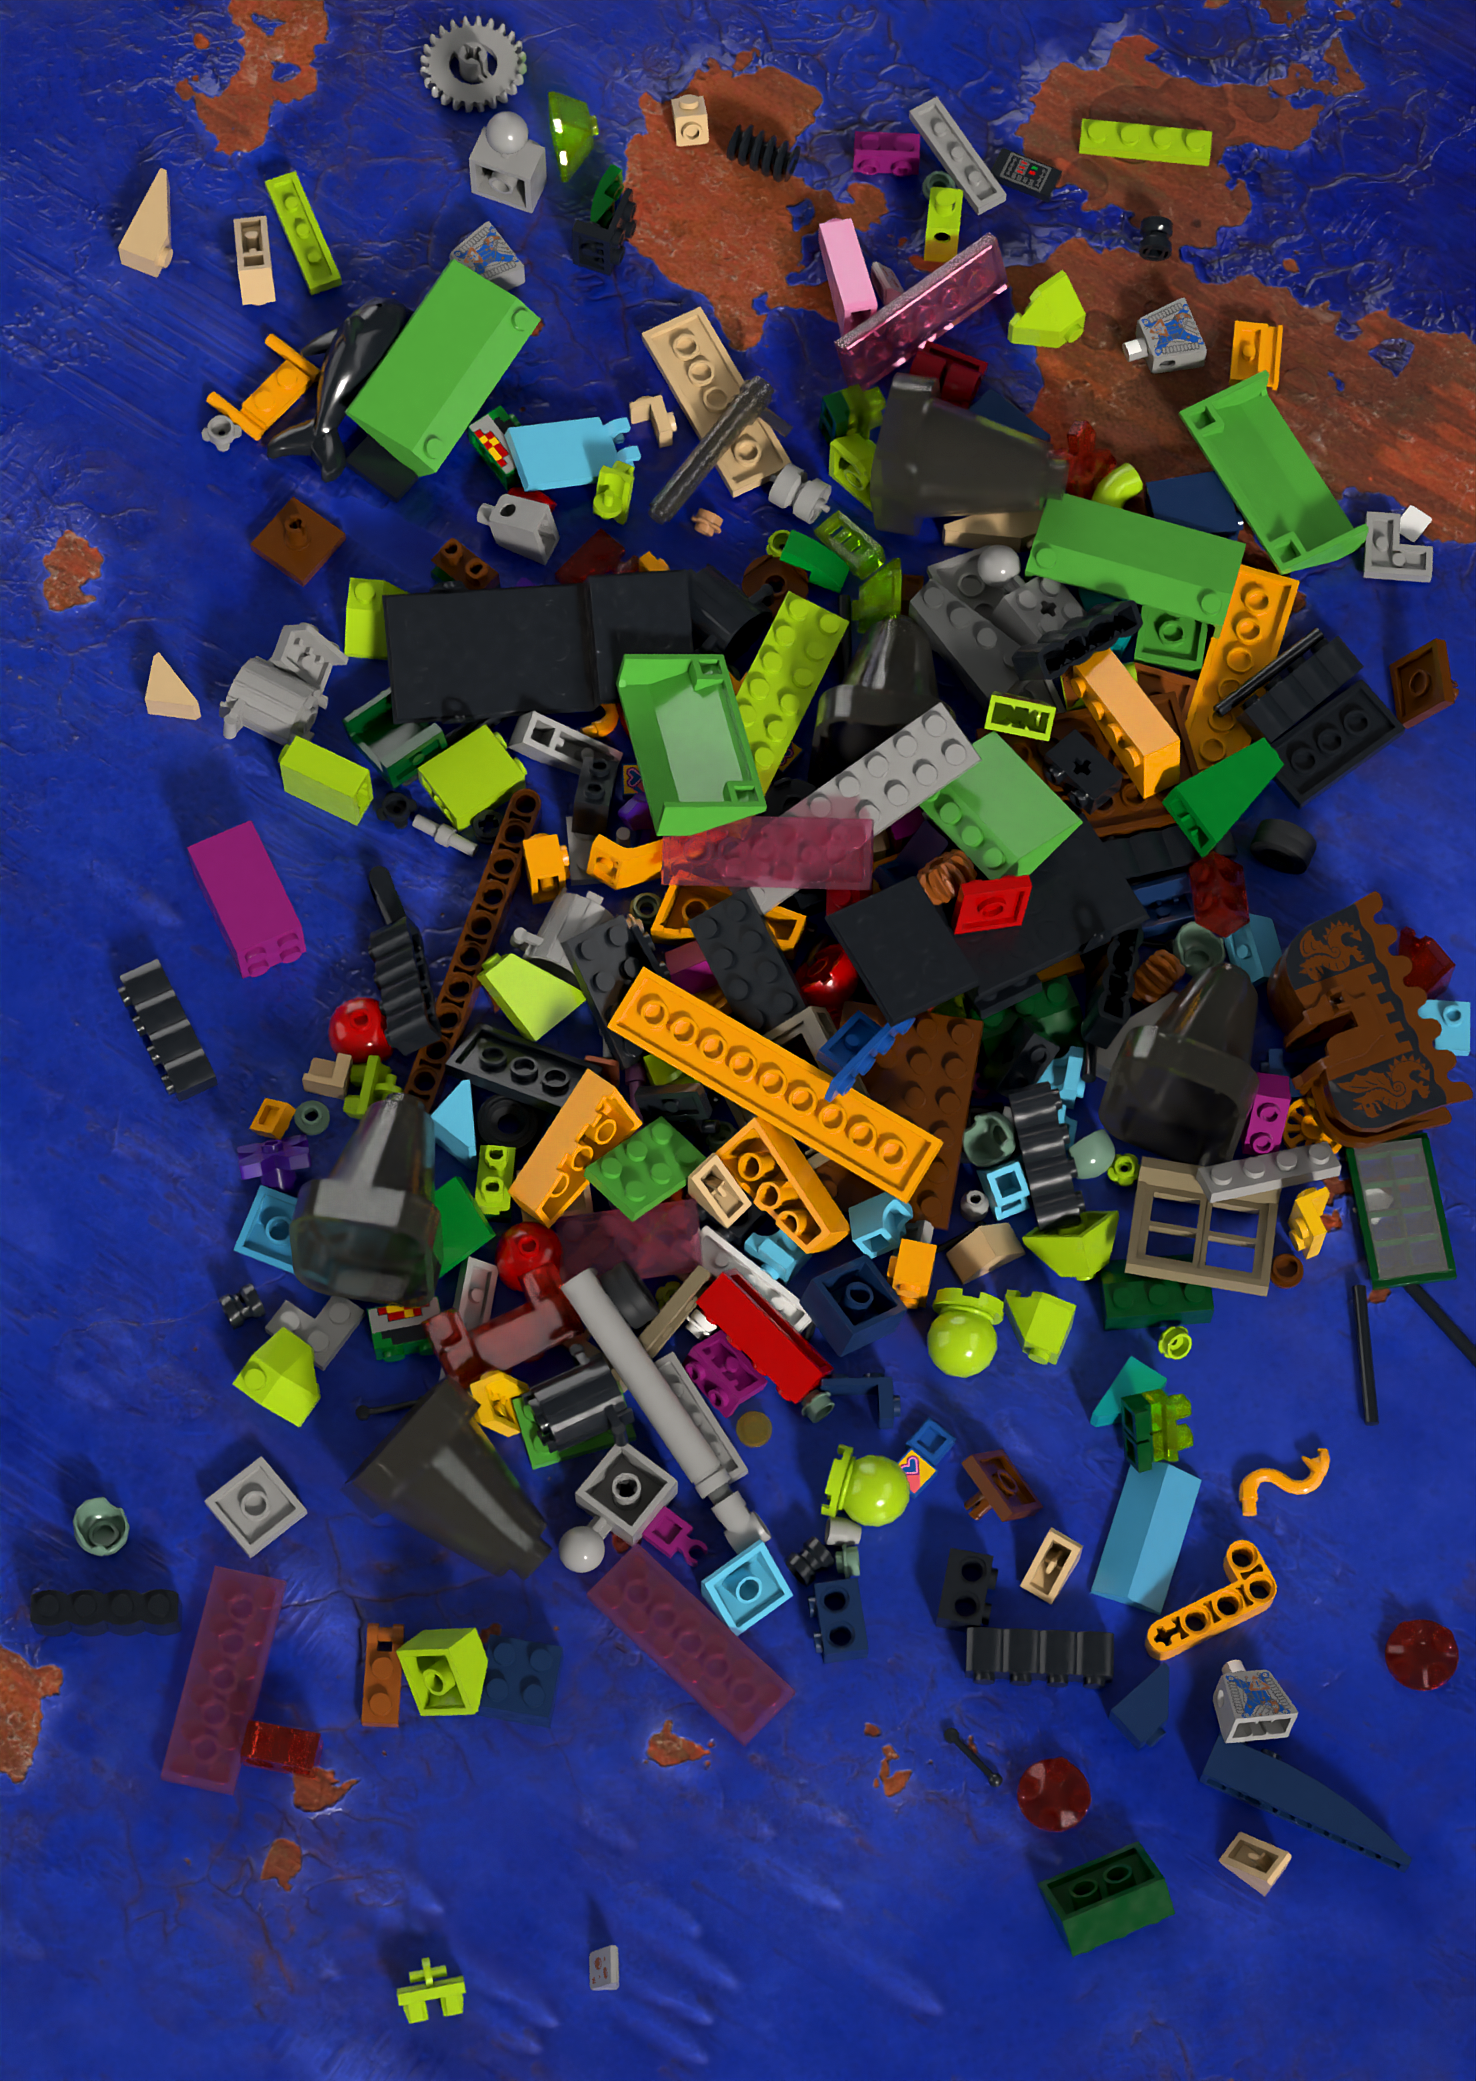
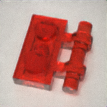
(596, 558)

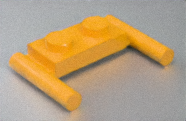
(274, 394)

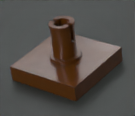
(298, 541)
(1422, 683)
(999, 1487)

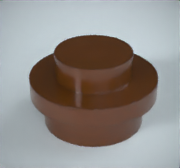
(1286, 1271)

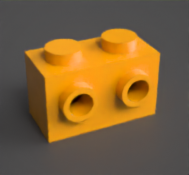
(545, 867)
(912, 1272)

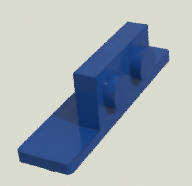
(854, 1049)

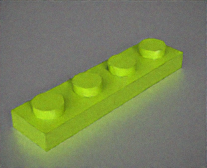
(1145, 142)
(303, 233)

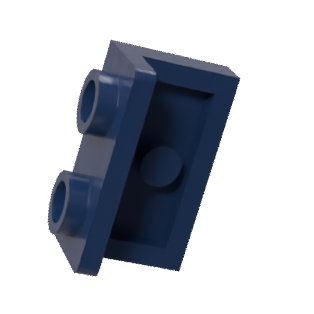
(1167, 904)

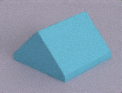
(456, 1125)
(745, 1588)

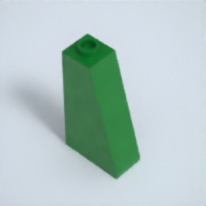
(1219, 795)

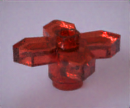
(1084, 460)

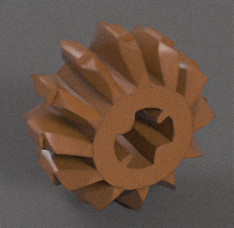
(944, 875)
(1157, 977)

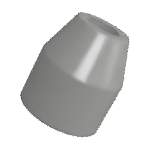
(971, 1211)
(842, 1531)

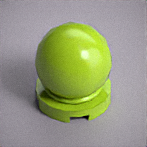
(963, 1335)
(868, 1489)

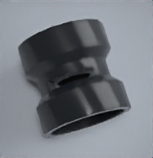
(1155, 241)
(233, 1307)
(812, 1558)

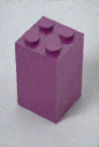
(247, 900)

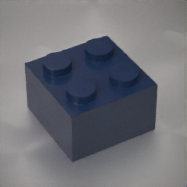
(853, 1305)
(521, 1681)

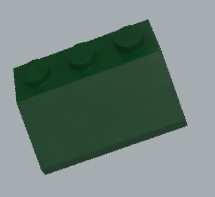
(1052, 1010)
(1148, 1302)
(1106, 1898)

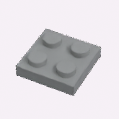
(255, 1507)

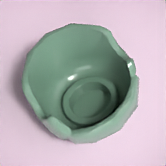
(1198, 948)
(990, 1140)
(1093, 1154)
(100, 1527)

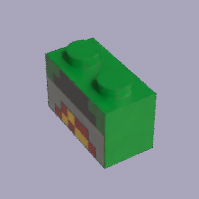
(490, 443)
(399, 1330)

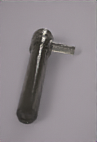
(741, 412)

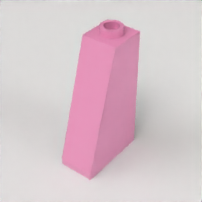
(846, 274)

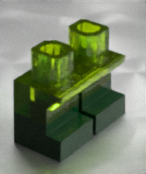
(850, 413)
(1151, 1427)

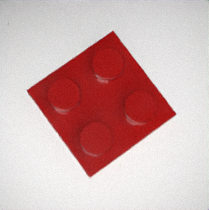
(991, 904)

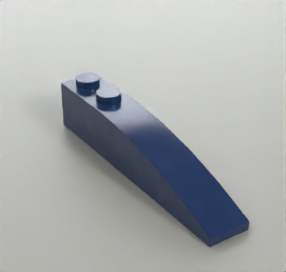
(1292, 1795)

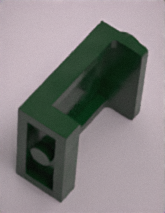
(391, 747)

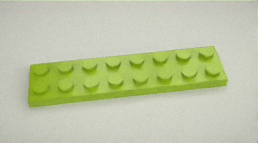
(786, 679)

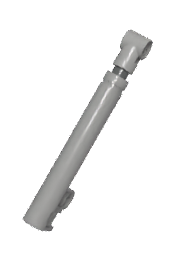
(663, 1409)

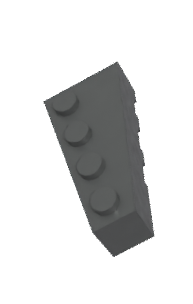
(967, 643)

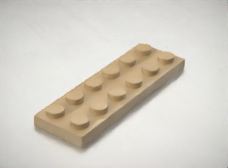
(703, 384)

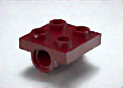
(957, 372)

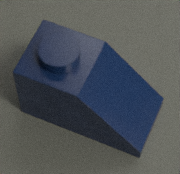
(1144, 1710)

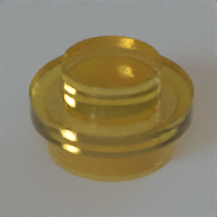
(754, 1429)

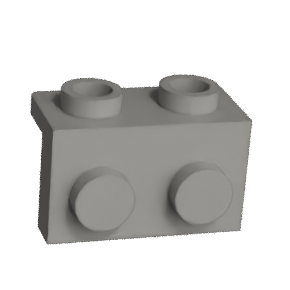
(307, 654)

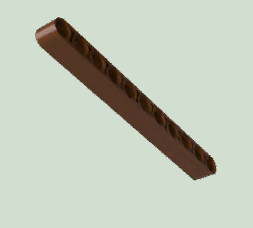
(476, 946)

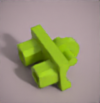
(614, 492)
(375, 1083)
(415, 1997)

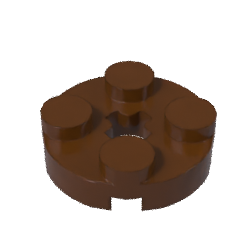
(772, 569)

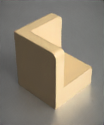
(329, 1077)

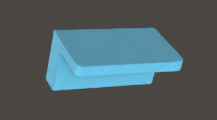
(1254, 948)

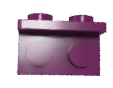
(886, 153)
(722, 1373)

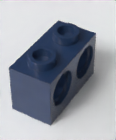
(846, 1620)

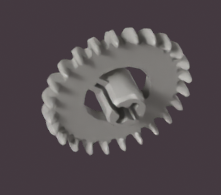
(470, 47)

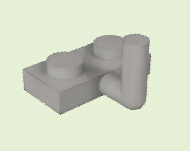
(579, 852)

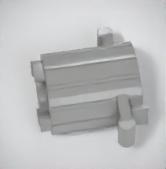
(270, 703)
(566, 919)

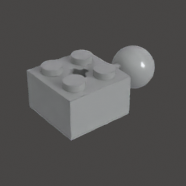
(507, 164)
(1029, 607)
(627, 1517)

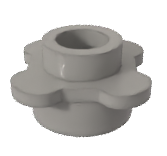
(218, 424)

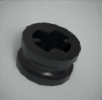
(480, 821)

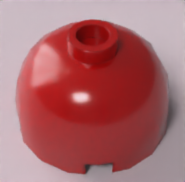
(829, 979)
(359, 1030)
(524, 1249)

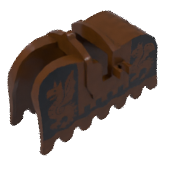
(1380, 1057)

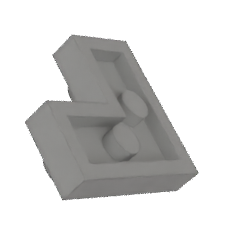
(1387, 558)
(325, 1332)

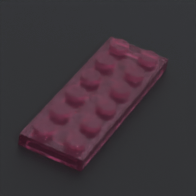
(922, 313)
(774, 854)
(691, 1644)
(223, 1680)

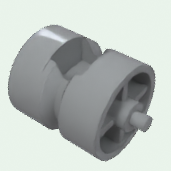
(794, 490)

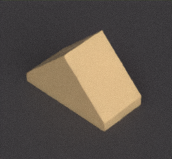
(167, 693)
(717, 1191)
(984, 1251)
(1052, 1566)
(1255, 1861)

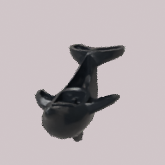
(349, 361)

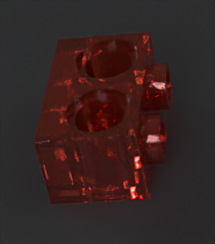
(1219, 894)
(281, 1749)

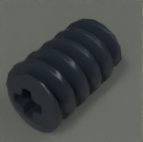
(763, 154)

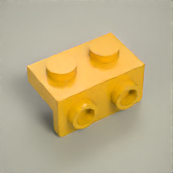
(1305, 1223)
(496, 1395)

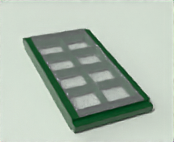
(1400, 1213)

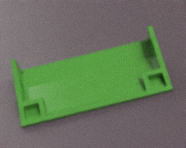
(442, 368)
(1271, 477)
(1136, 559)
(688, 741)

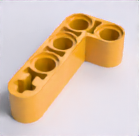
(1207, 1610)

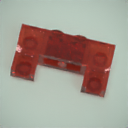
(509, 1338)

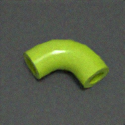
(1118, 487)

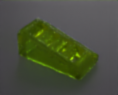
(865, 559)

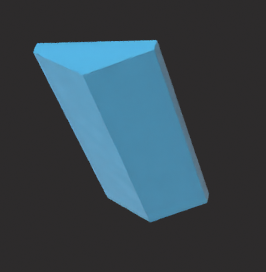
(267, 1229)
(1146, 1536)

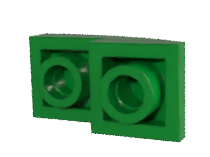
(606, 195)
(825, 566)

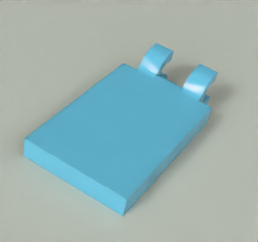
(567, 451)

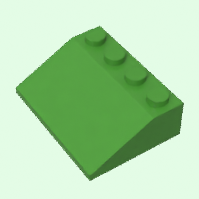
(1002, 812)

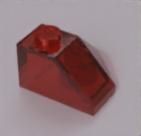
(1430, 964)

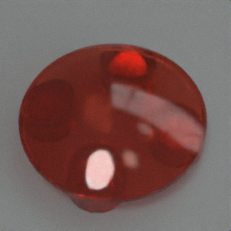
(1421, 1654)
(1053, 1794)

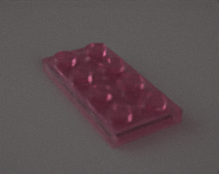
(654, 1245)

